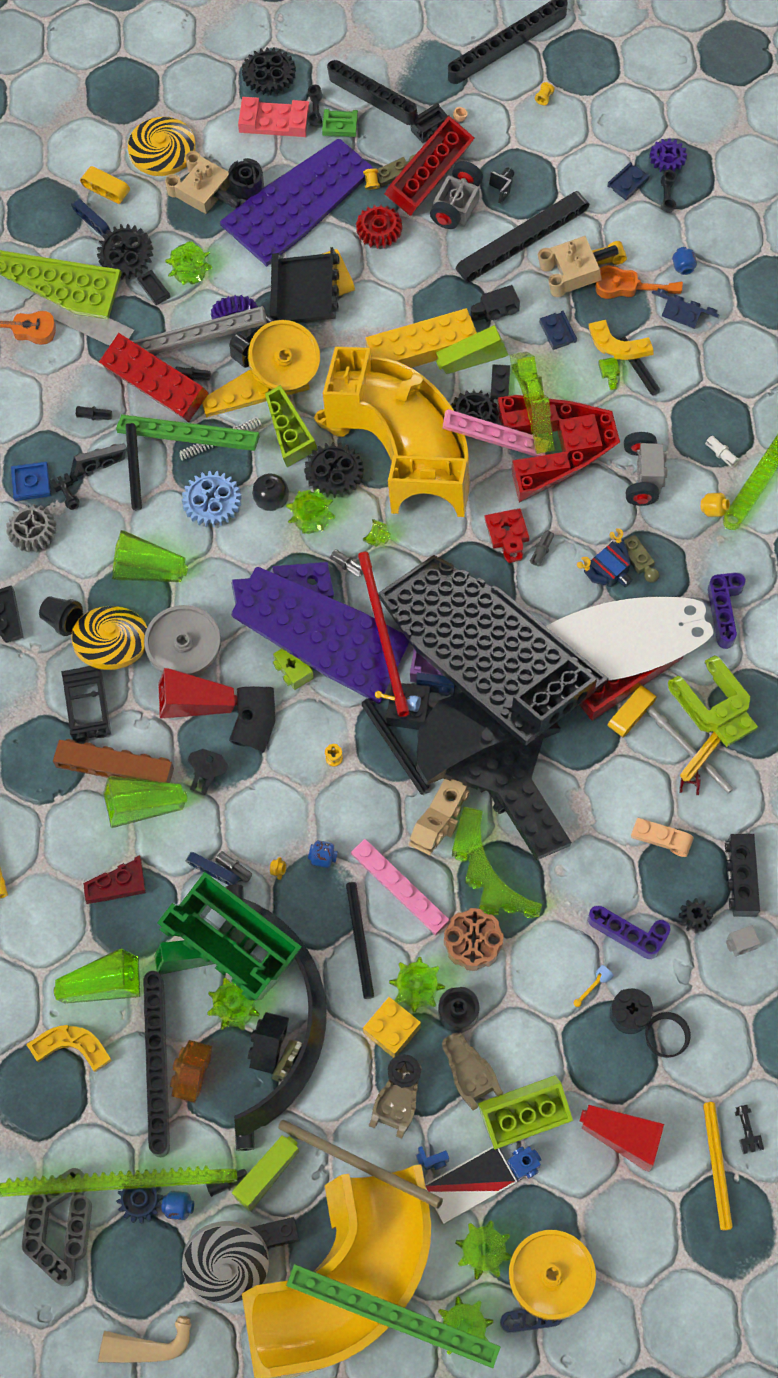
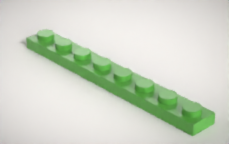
(190, 432)

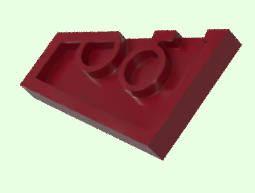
(119, 883)

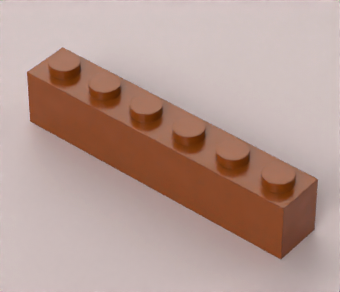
(108, 762)

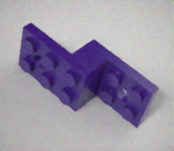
(299, 574)

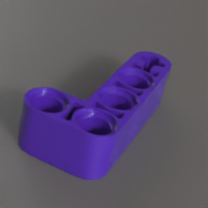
(724, 611)
(627, 928)

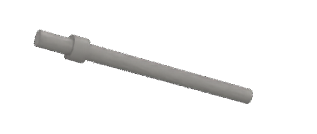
(663, 722)

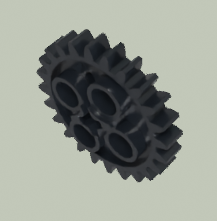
(268, 71)
(125, 250)
(348, 476)

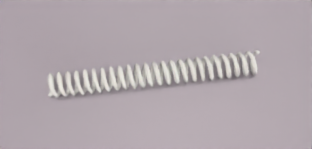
(196, 446)

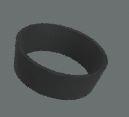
(678, 1019)

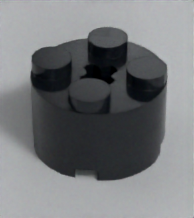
(246, 178)
(458, 998)
(642, 1008)

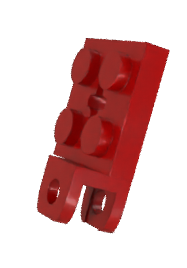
(510, 540)

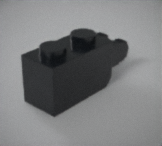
(496, 304)

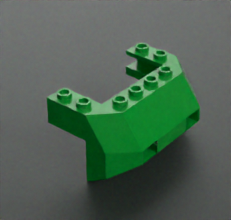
(234, 941)

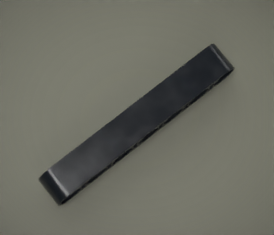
(372, 92)

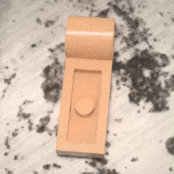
(663, 836)

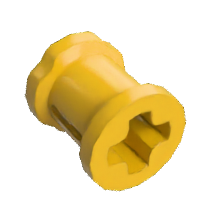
(545, 91)
(371, 179)
(338, 757)

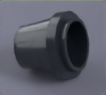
(61, 614)

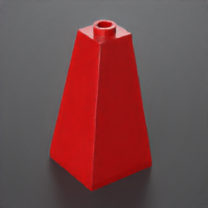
(192, 696)
(626, 1134)

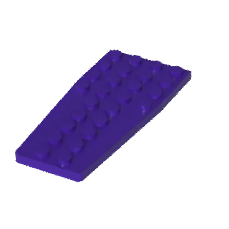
(296, 201)
(319, 631)

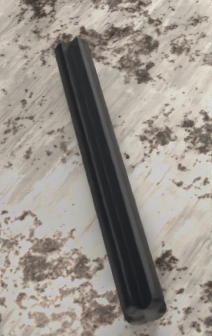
(133, 465)

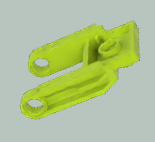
(726, 719)

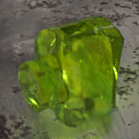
(377, 534)

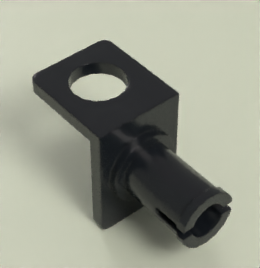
(502, 182)

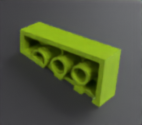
(291, 431)

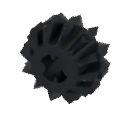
(690, 909)

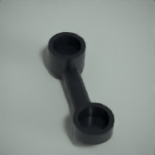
(315, 96)
(667, 180)

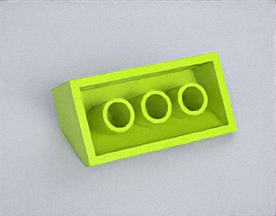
(525, 1111)

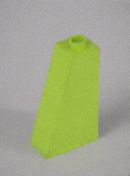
(472, 351)
(266, 1172)

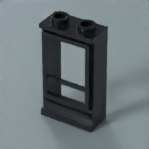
(81, 677)

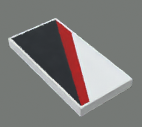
(471, 1183)

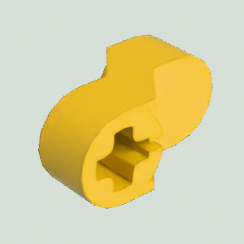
(409, 387)
(321, 421)

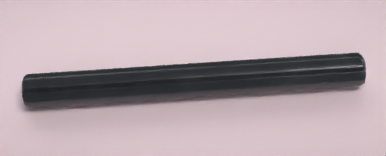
(395, 746)
(360, 942)

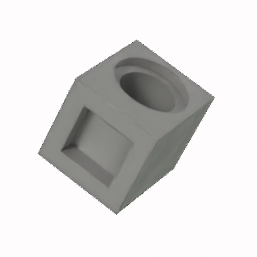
(743, 941)

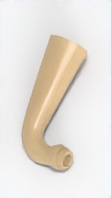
(127, 1349)

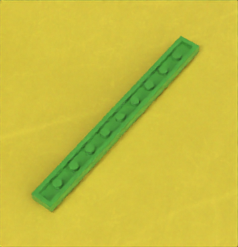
(393, 1316)

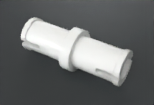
(722, 451)

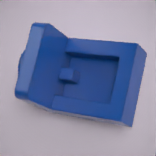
(436, 1161)

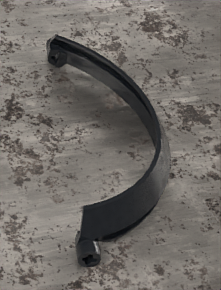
(302, 1070)

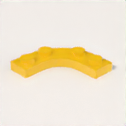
(619, 349)
(70, 1036)

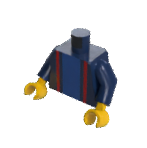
(610, 564)

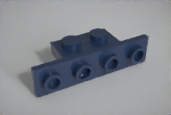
(681, 311)

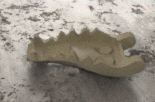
(470, 1071)
(395, 1105)

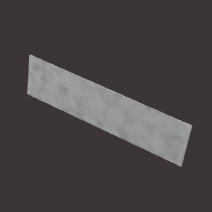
(97, 328)

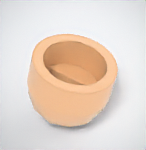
(459, 114)

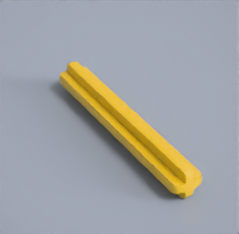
(700, 757)

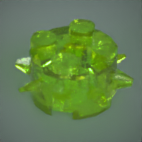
(188, 263)
(310, 511)
(414, 973)
(228, 1015)
(472, 1255)
(469, 1314)

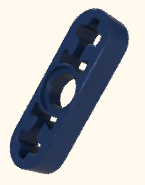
(90, 217)
(212, 869)
(548, 1323)

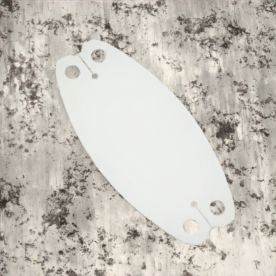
(633, 633)

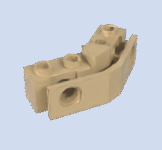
(439, 817)

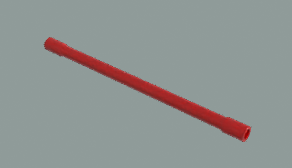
(400, 699)

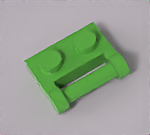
(339, 123)

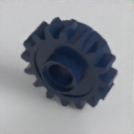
(143, 1210)

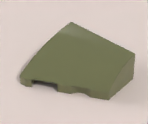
(287, 1060)

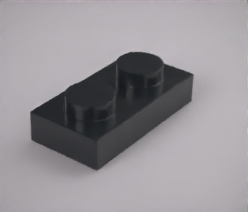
(500, 381)

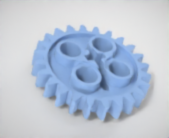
(226, 504)

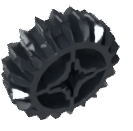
(476, 404)

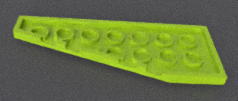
(71, 285)

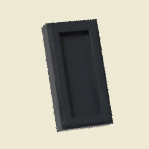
(153, 287)

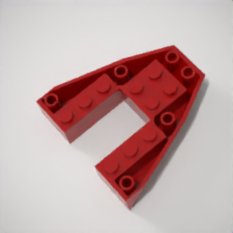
(583, 435)

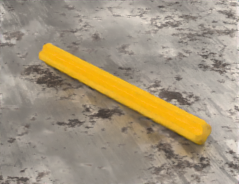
(717, 1166)

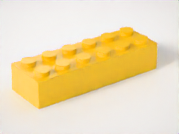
(420, 341)

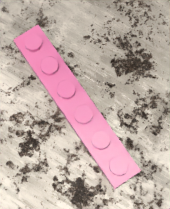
(489, 432)
(400, 887)

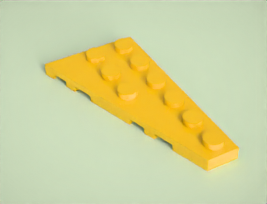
(239, 393)

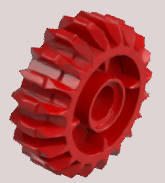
(389, 229)

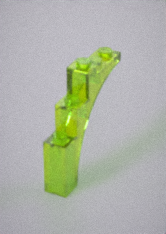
(537, 404)
(480, 873)

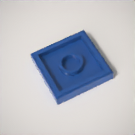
(30, 481)

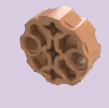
(489, 930)

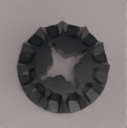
(411, 1065)

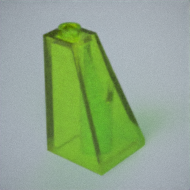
(145, 561)
(138, 800)
(103, 979)

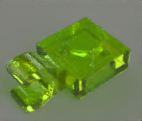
(609, 369)

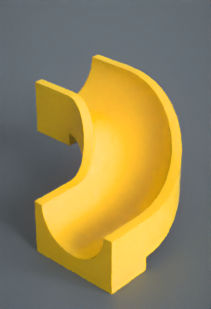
(423, 455)
(376, 1249)

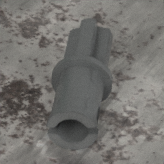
(542, 548)
(346, 562)
(233, 866)

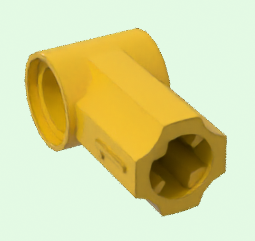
(617, 259)

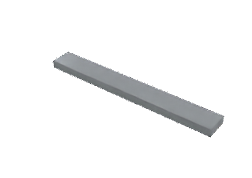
(203, 331)

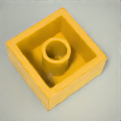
(391, 1027)

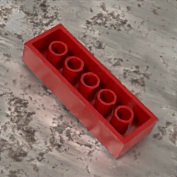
(429, 165)
(154, 377)
(618, 690)

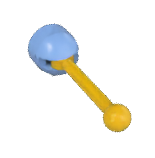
(413, 701)
(603, 975)

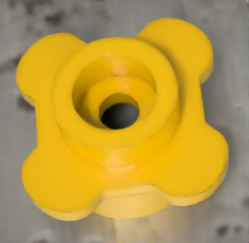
(278, 868)

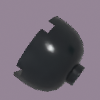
(270, 492)

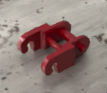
(696, 782)

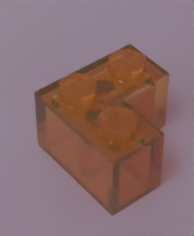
(190, 1070)

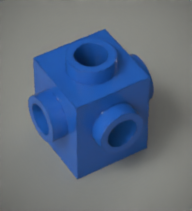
(519, 1168)

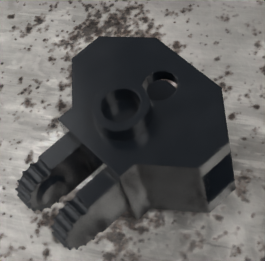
(204, 769)

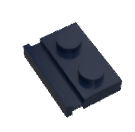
(628, 181)
(558, 330)
(437, 683)

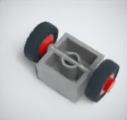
(457, 196)
(650, 468)

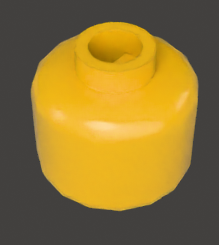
(714, 504)

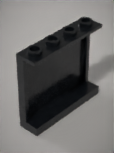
(304, 287)

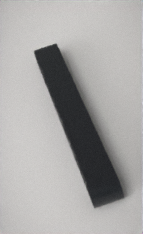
(506, 40)
(522, 236)
(159, 1072)

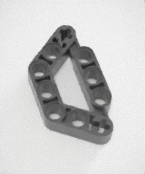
(71, 1239)

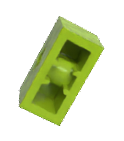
(298, 675)

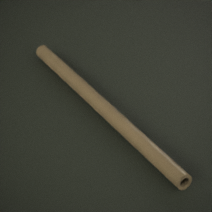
(361, 1164)

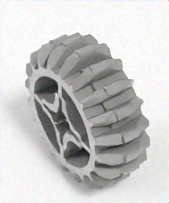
(25, 520)

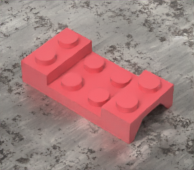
(273, 117)

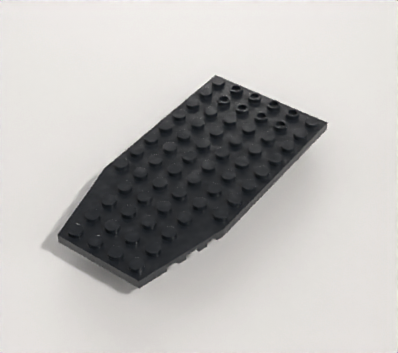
(490, 647)

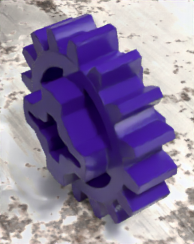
(668, 155)

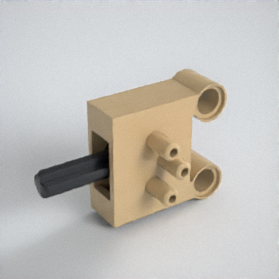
(202, 185)
(576, 264)

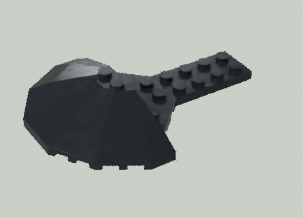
(473, 748)

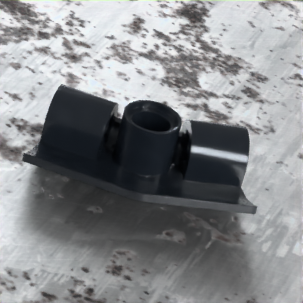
(261, 706)

